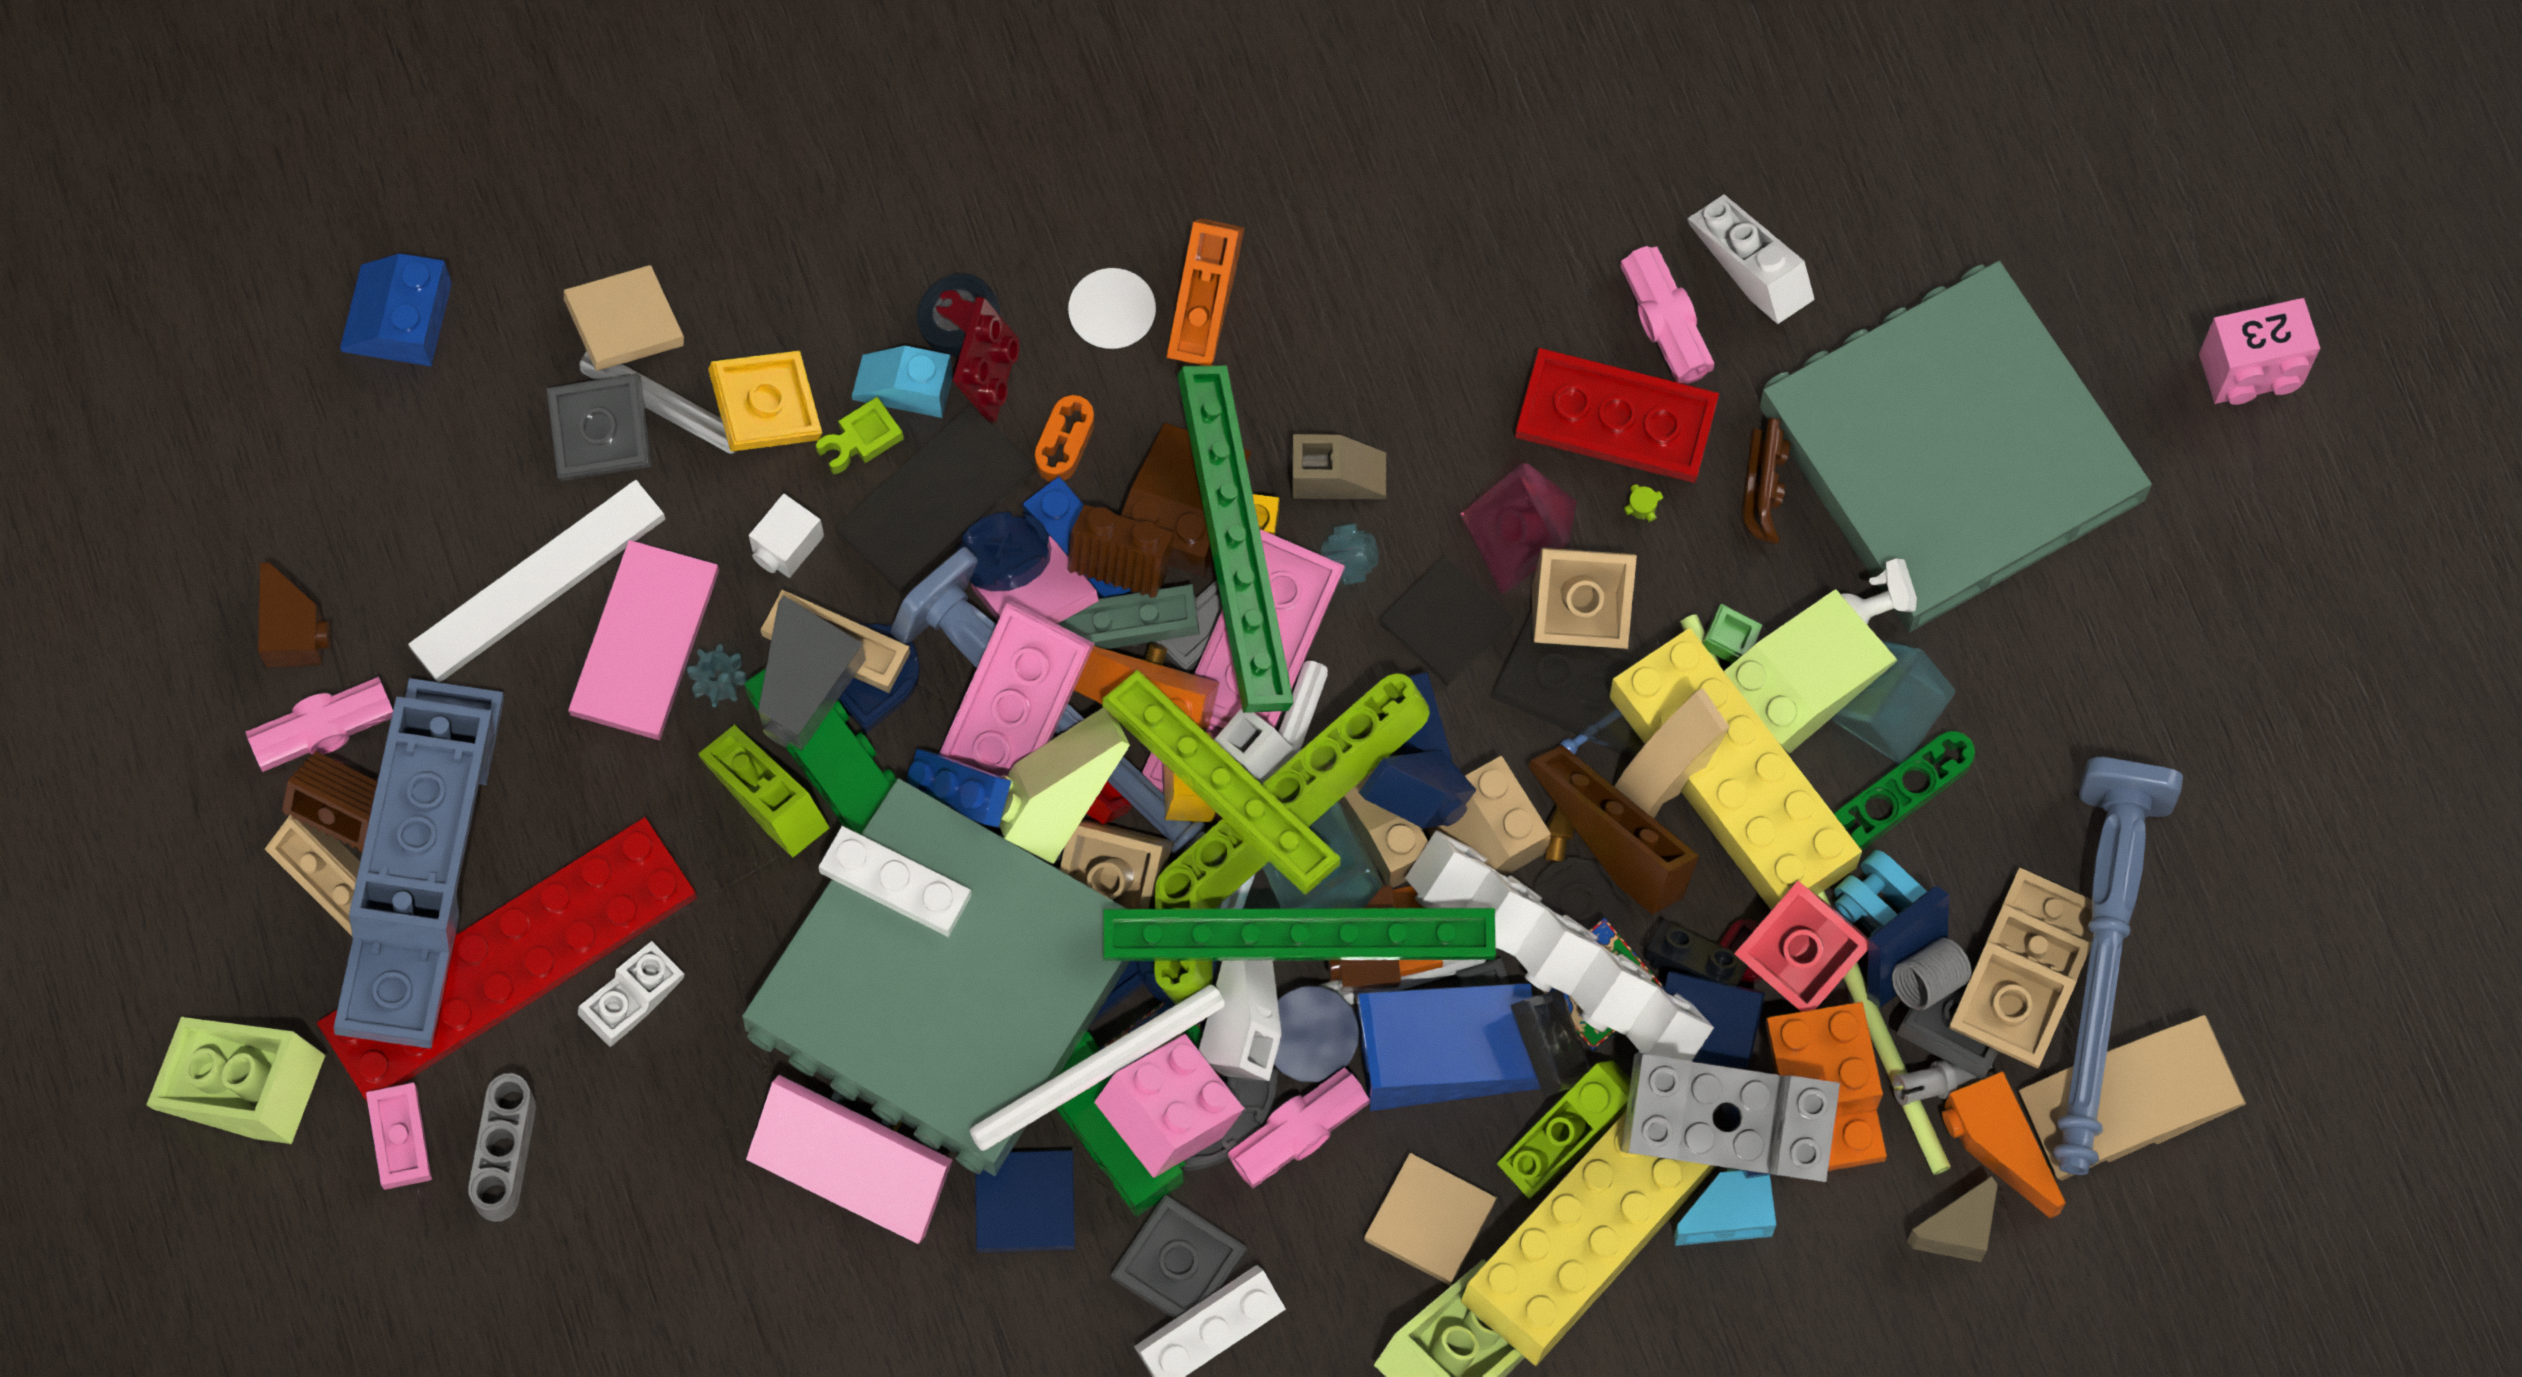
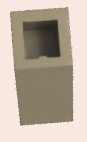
(1337, 468)

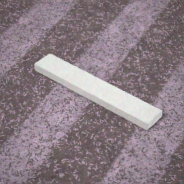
(536, 581)

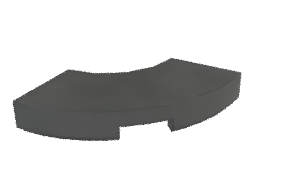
(1257, 1100)

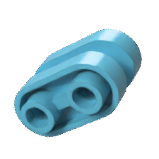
(1860, 901)

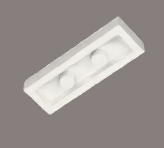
(895, 881)
(1211, 1326)

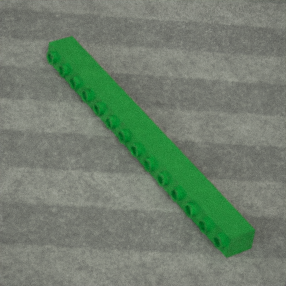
(854, 789)

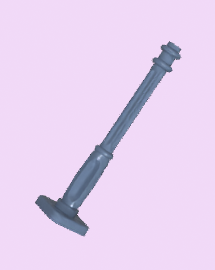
(943, 605)
(2128, 795)

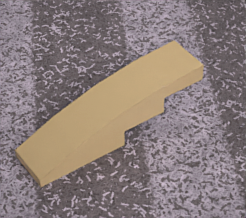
(1674, 754)

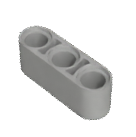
(497, 1125)

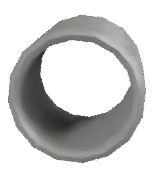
(1931, 974)

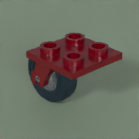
(964, 321)

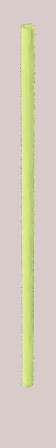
(1877, 1028)

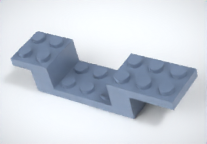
(412, 861)

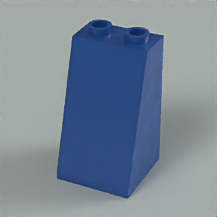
(1442, 1045)

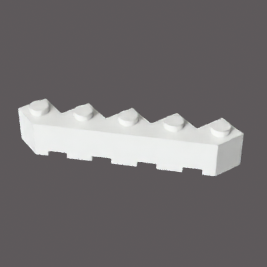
(1560, 952)

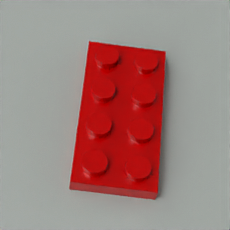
(1617, 415)

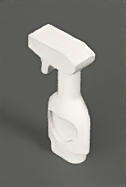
(1900, 593)

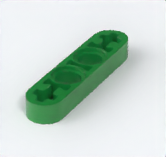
(1900, 799)

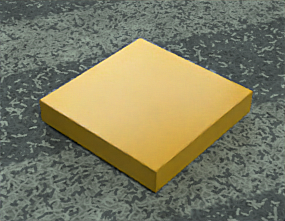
(765, 401)

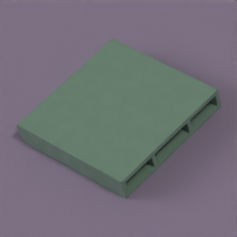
(1955, 442)
(935, 1021)

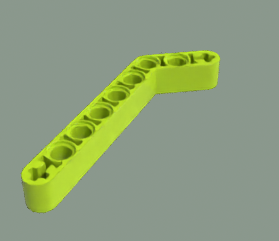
(1392, 716)

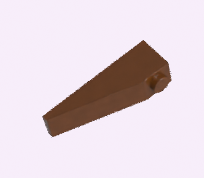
(1626, 840)

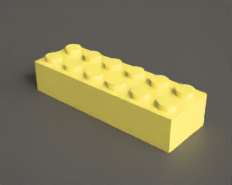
(1751, 787)
(1578, 1242)

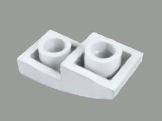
(631, 995)

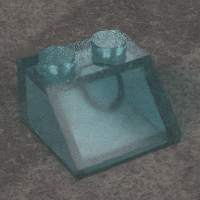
(1349, 884)

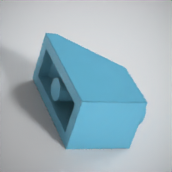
(905, 379)
(1729, 1211)

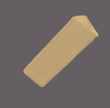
(318, 865)

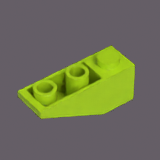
(1568, 1129)

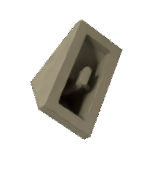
(1961, 1227)

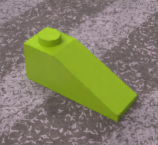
(765, 790)

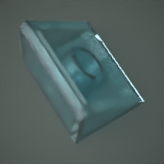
(1899, 704)

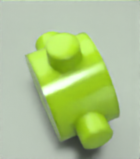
(1643, 502)

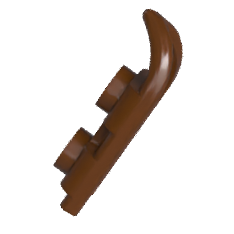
(1769, 492)

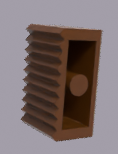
(1120, 550)
(331, 799)

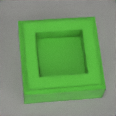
(1730, 634)

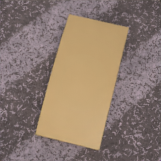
(2026, 969)
(2147, 1092)

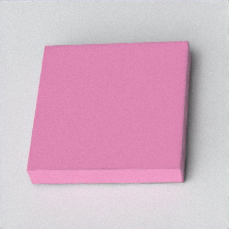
(1051, 595)

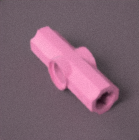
(1667, 315)
(320, 724)
(1298, 1127)

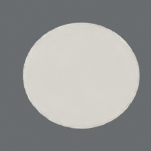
(1112, 308)

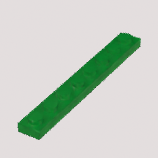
(1235, 539)
(1299, 934)

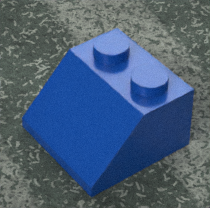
(398, 309)

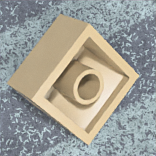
(1499, 820)
(1116, 862)

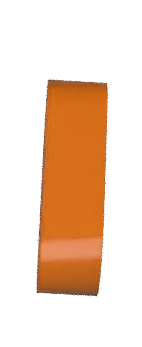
(1055, 434)

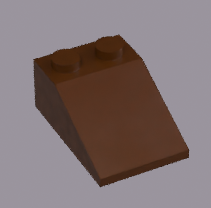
(1171, 498)

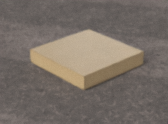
(623, 318)
(1430, 1219)

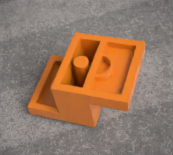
(1835, 1048)

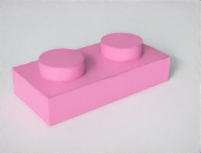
(399, 1136)

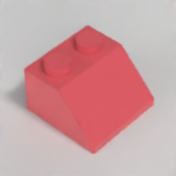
(1803, 948)

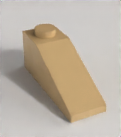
(1389, 838)

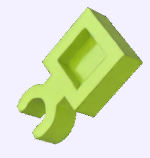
(865, 431)

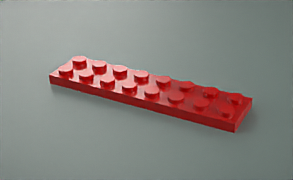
(532, 949)

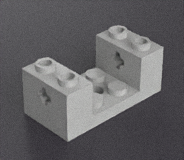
(1781, 1125)

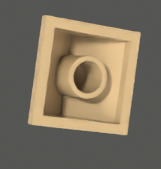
(1583, 597)

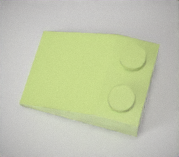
(1810, 669)
(1059, 784)
(237, 1078)
(1448, 1342)

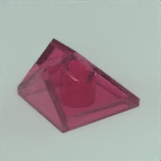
(1517, 521)

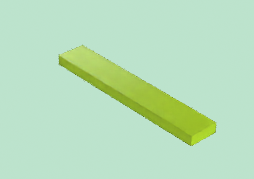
(1221, 782)

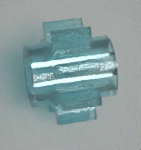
(1354, 550)
(707, 668)

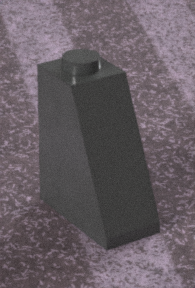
(804, 673)

